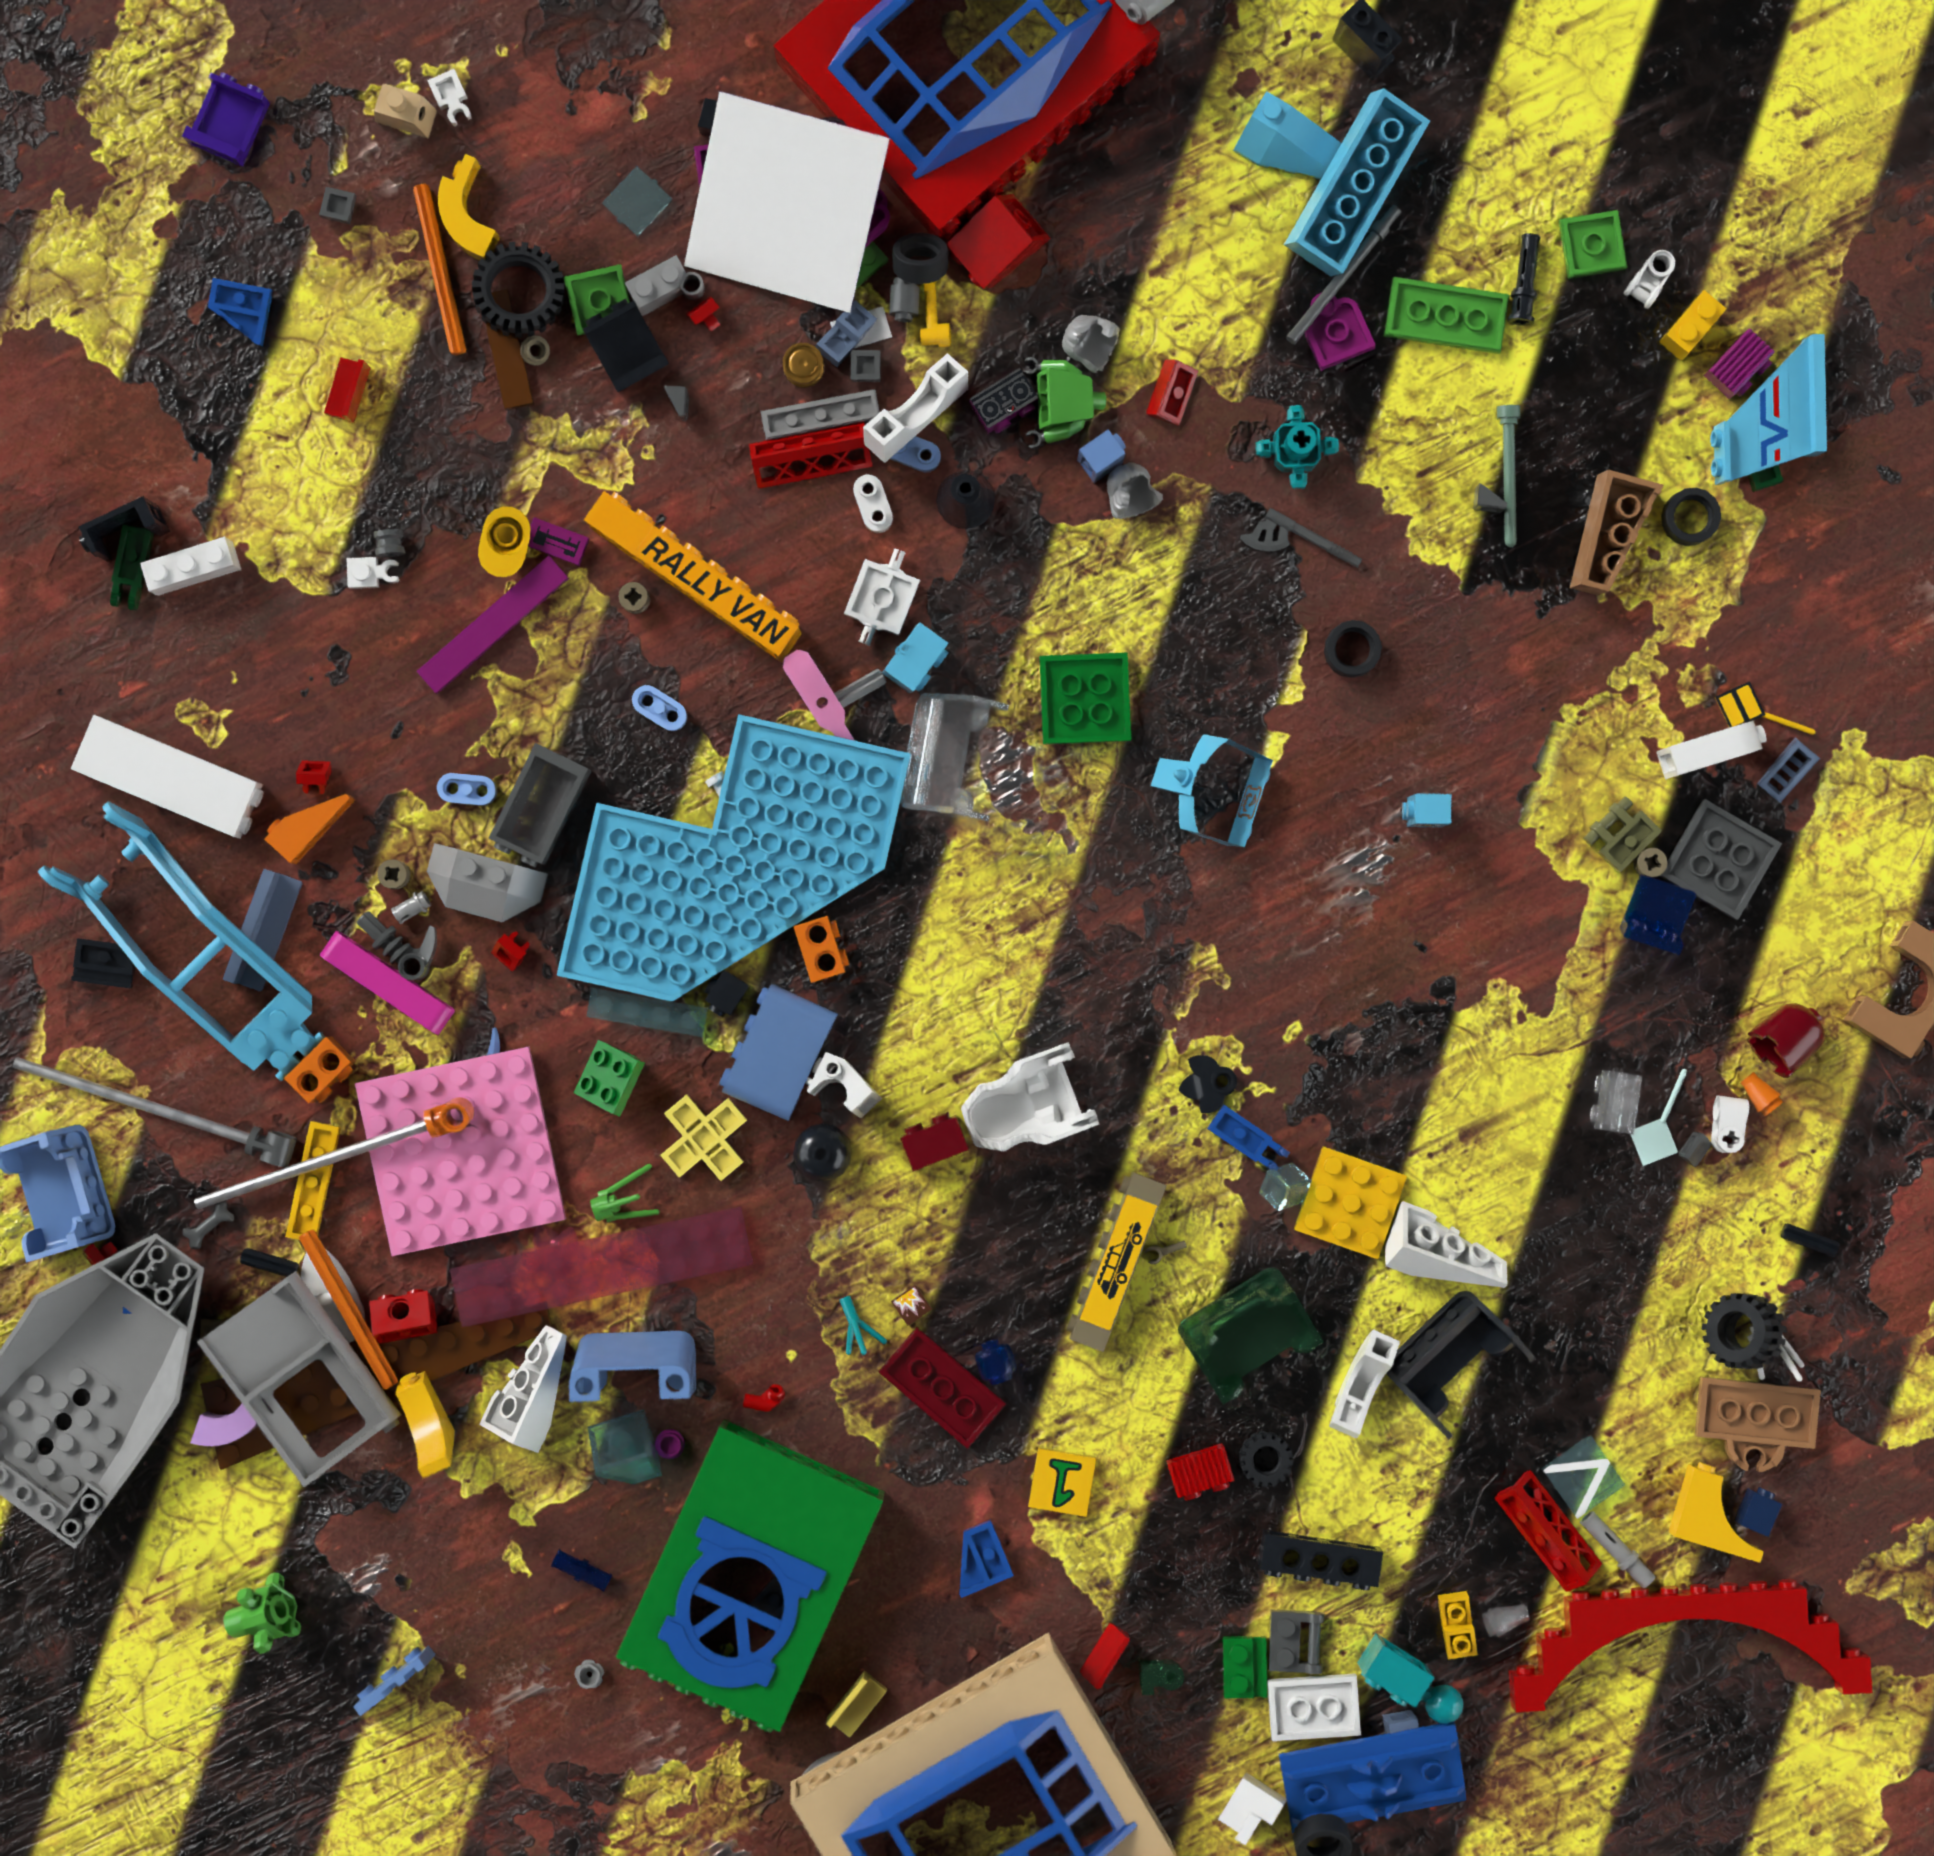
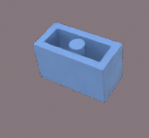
(1102, 455)

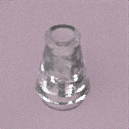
(1503, 1619)

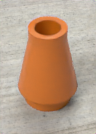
(1761, 1094)

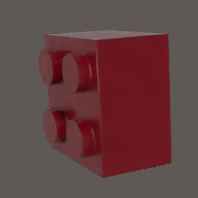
(934, 1142)

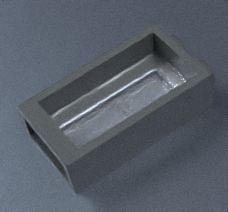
(539, 805)

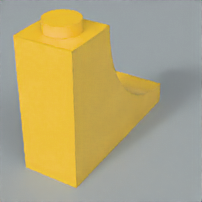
(428, 1423)
(1701, 1516)

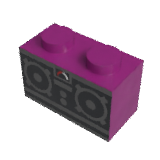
(1004, 401)

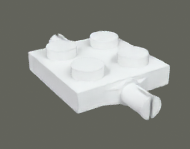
(882, 597)

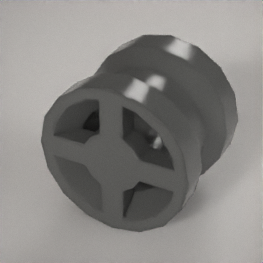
(389, 543)

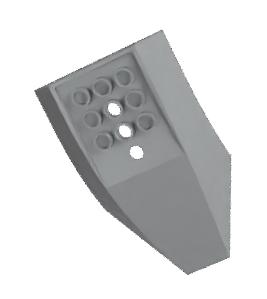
(126, 1362)

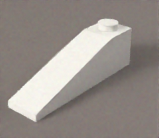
(1431, 1250)
(527, 1402)

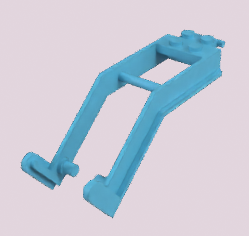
(270, 1035)

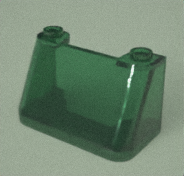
(1247, 1331)

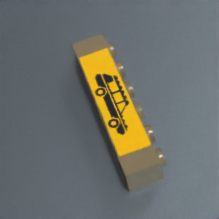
(1117, 1261)

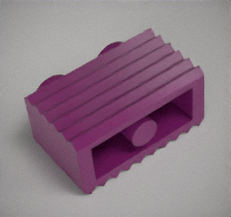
(1739, 363)

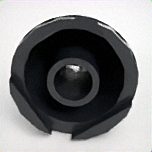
(967, 509)

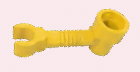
(934, 333)

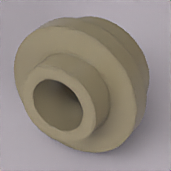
(543, 346)

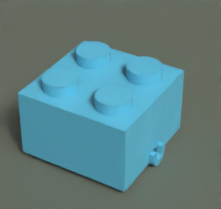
(920, 653)

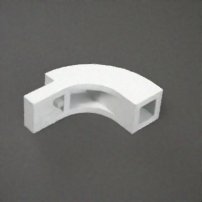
(1361, 1381)

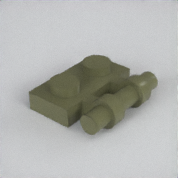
(1629, 840)

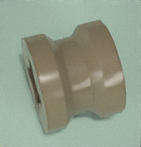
(639, 603)
(1645, 861)
(398, 878)

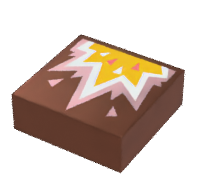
(911, 1304)

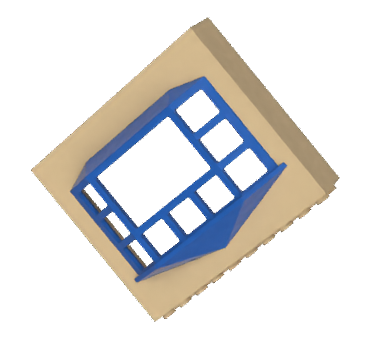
(963, 1738)

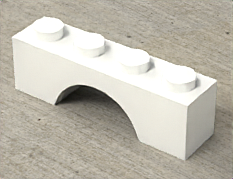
(895, 428)

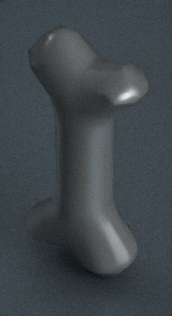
(197, 1234)

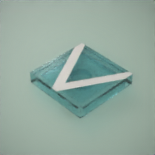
(1583, 1476)

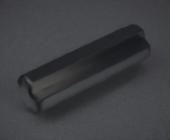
(1810, 1240)
(268, 1262)

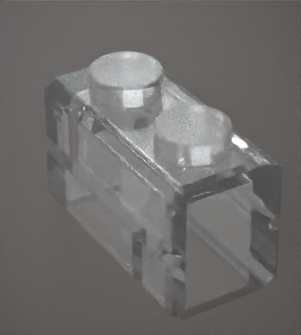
(1616, 1102)

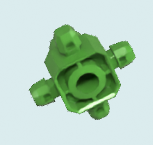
(264, 1613)

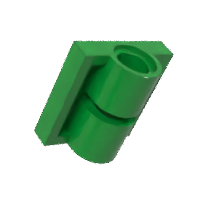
(609, 1077)

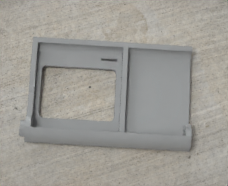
(276, 1341)

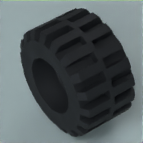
(1721, 1331)

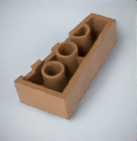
(1611, 527)

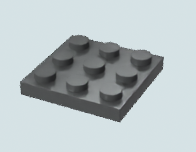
(1720, 859)

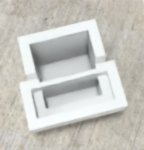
(1249, 1805)

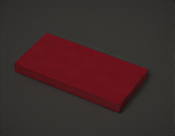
(942, 1387)

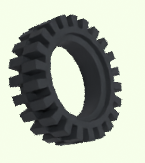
(525, 257)

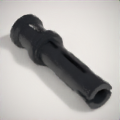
(1524, 293)

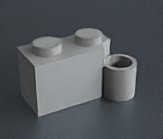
(662, 285)

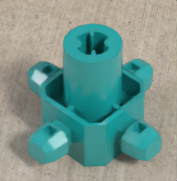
(1286, 452)

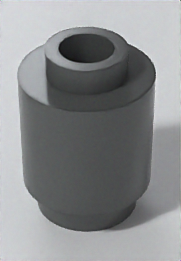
(904, 300)

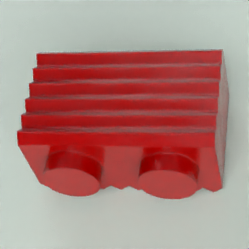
(1200, 1471)

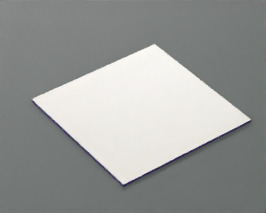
(786, 201)

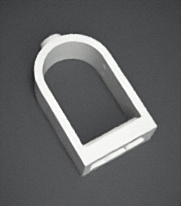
(1711, 749)

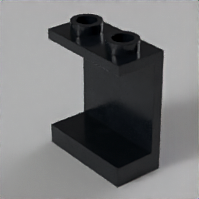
(624, 344)
(111, 522)

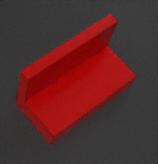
(347, 389)

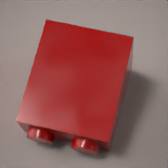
(997, 240)

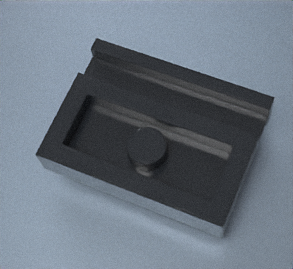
(102, 964)

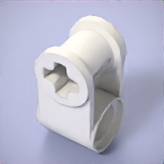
(1649, 282)
(1729, 1120)

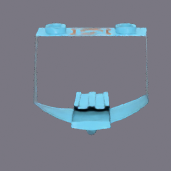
(1179, 777)

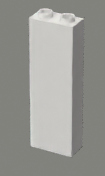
(168, 777)

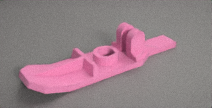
(812, 686)

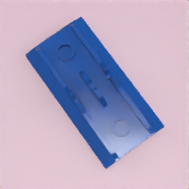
(1375, 1775)

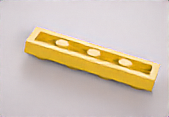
(313, 1185)

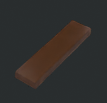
(508, 361)

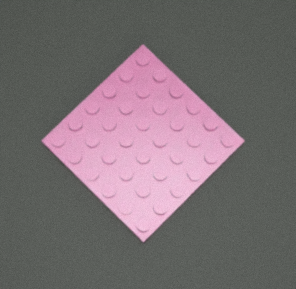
(470, 1181)

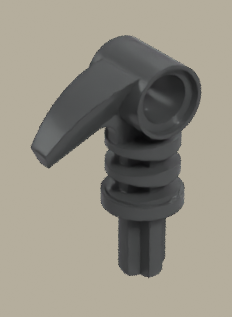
(393, 946)

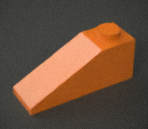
(301, 831)

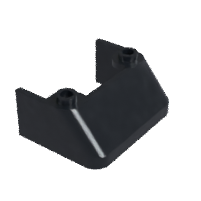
(1444, 1348)

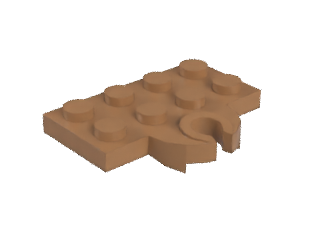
(1757, 1418)

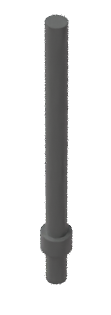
(1376, 233)

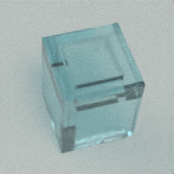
(1285, 1186)

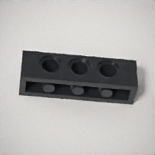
(1276, 1543)

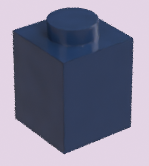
(1758, 1511)

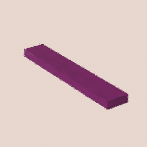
(492, 625)

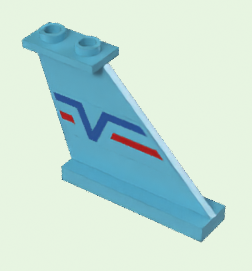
(1778, 420)

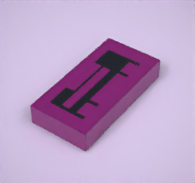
(557, 541)

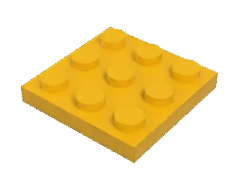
(1350, 1202)

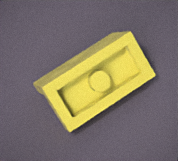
(856, 1704)

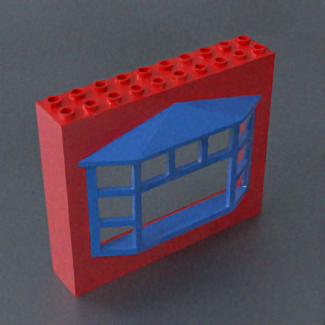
(995, 137)

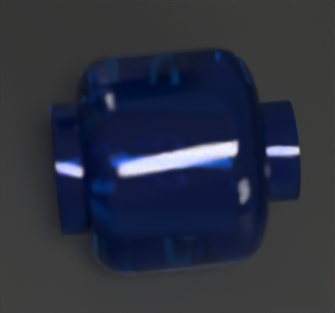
(995, 1362)

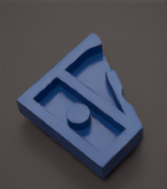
(242, 306)
(982, 1559)

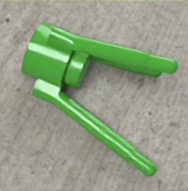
(606, 1206)

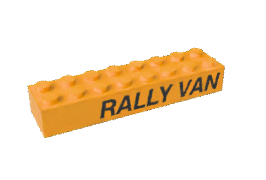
(692, 576)

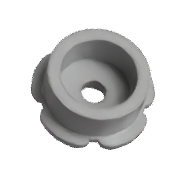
(581, 1674)

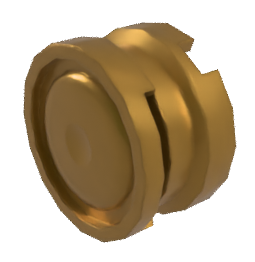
(803, 365)

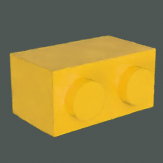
(1692, 325)

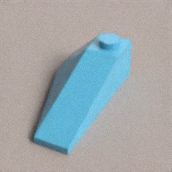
(1286, 139)

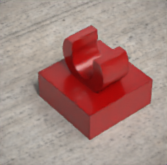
(703, 313)
(313, 773)
(509, 952)
(95, 1256)

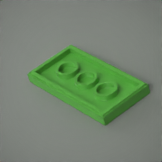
(1446, 315)

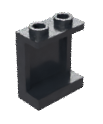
(1366, 39)

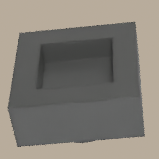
(337, 205)
(865, 366)

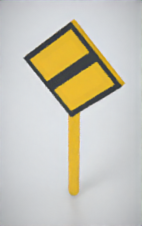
(1742, 706)

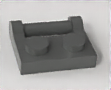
(1285, 1641)

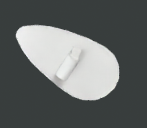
(316, 1286)

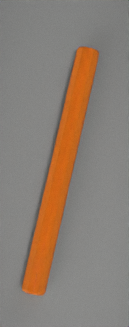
(439, 269)
(348, 1309)

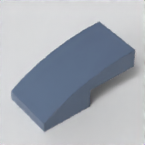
(846, 334)

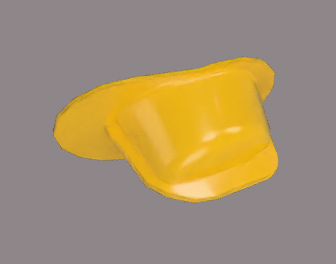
(504, 541)

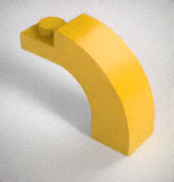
(452, 203)

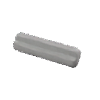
(860, 687)

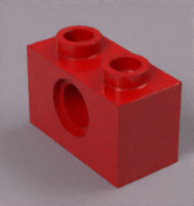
(418, 1322)

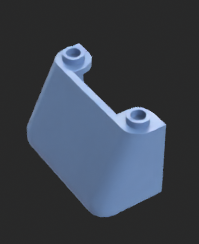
(60, 1190)

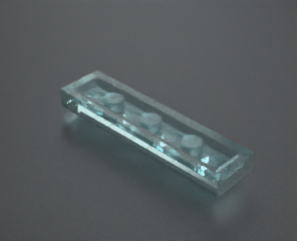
(647, 1012)

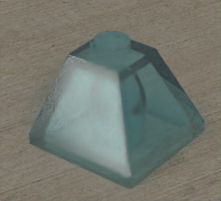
(625, 1449)

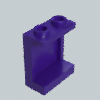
(228, 119)

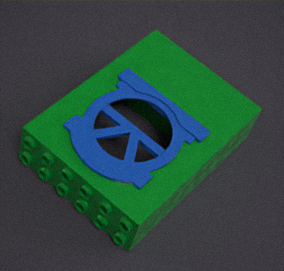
(767, 1507)

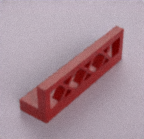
(809, 446)
(1546, 1536)

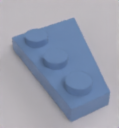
(393, 1677)

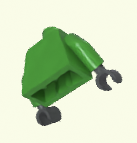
(1063, 399)

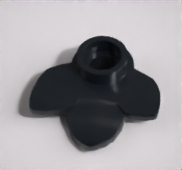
(1203, 1083)

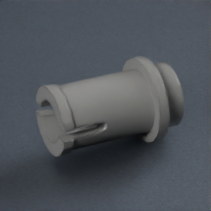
(411, 907)

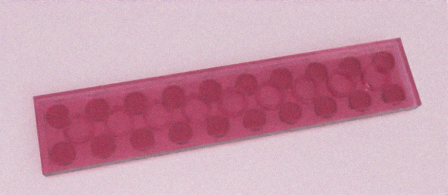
(601, 1266)

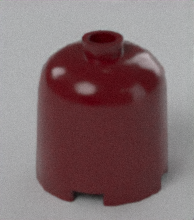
(1788, 1038)

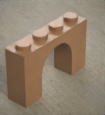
(1897, 1032)

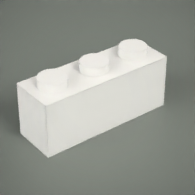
(190, 566)

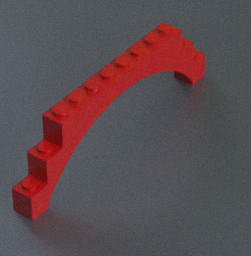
(1603, 1617)

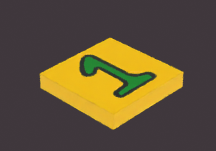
(1062, 1482)

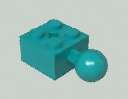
(1408, 1680)

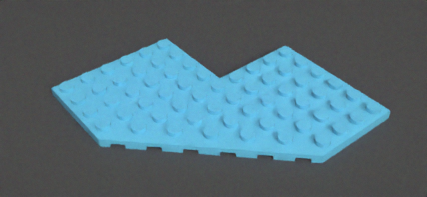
(683, 901)

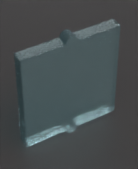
(637, 201)

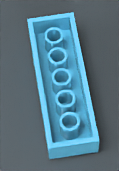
(1357, 182)

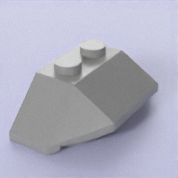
(483, 884)

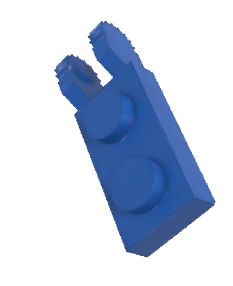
(1244, 1136)

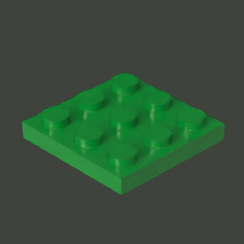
(1085, 698)

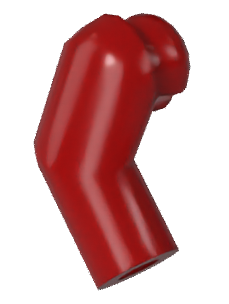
(767, 1401)

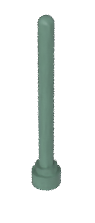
(1509, 418)

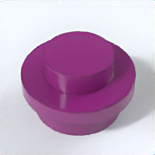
(670, 1444)

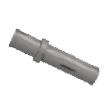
(1626, 1559)

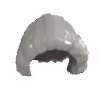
(1090, 341)
(1131, 491)

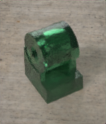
(1159, 1673)

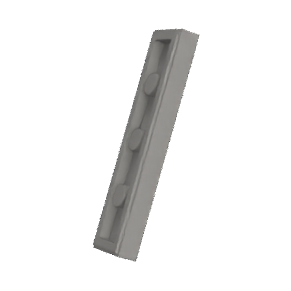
(820, 414)

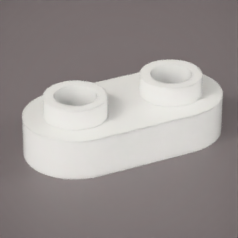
(872, 503)

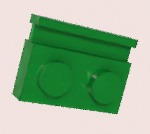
(1244, 1667)

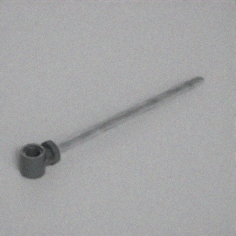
(274, 1148)

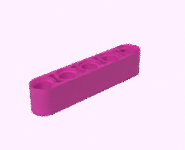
(387, 982)

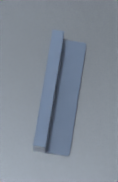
(264, 924)

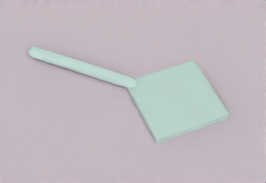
(1654, 1139)

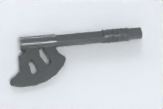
(1287, 524)

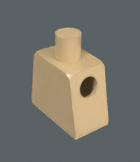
(401, 111)

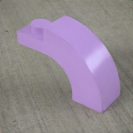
(223, 1429)

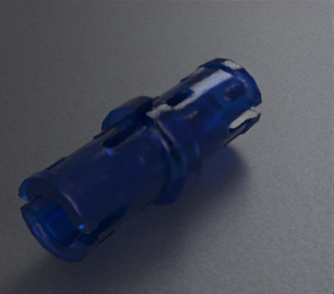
(581, 1570)

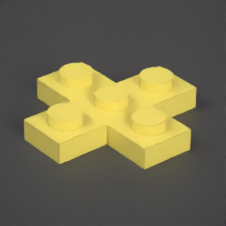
(704, 1137)

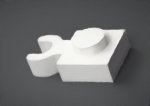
(449, 94)
(366, 572)

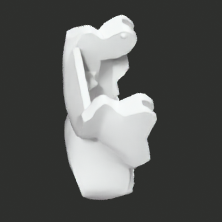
(1027, 1104)

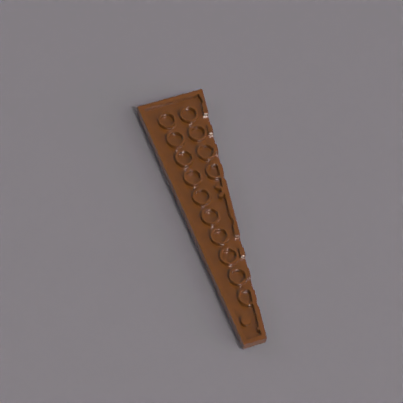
(316, 1399)

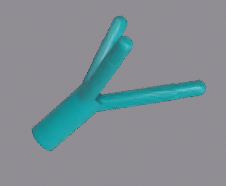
(853, 1327)

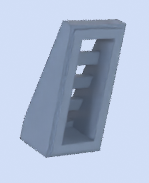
(1804, 768)

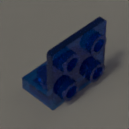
(1657, 914)

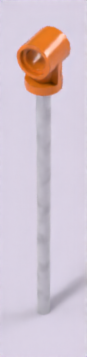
(436, 1121)

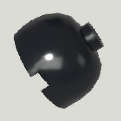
(822, 1152)

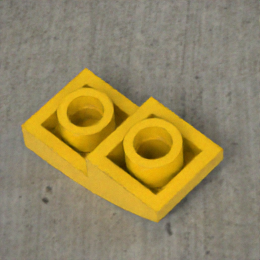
(1457, 1625)

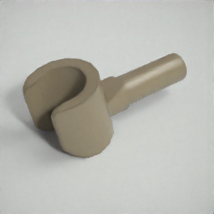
(1165, 1250)

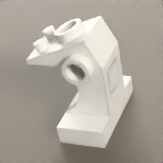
(860, 1094)

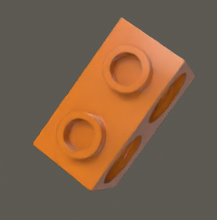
(814, 951)
(316, 1064)

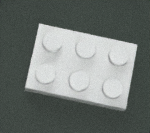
(1313, 1707)

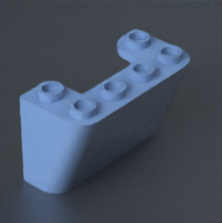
(777, 1051)
(663, 1350)

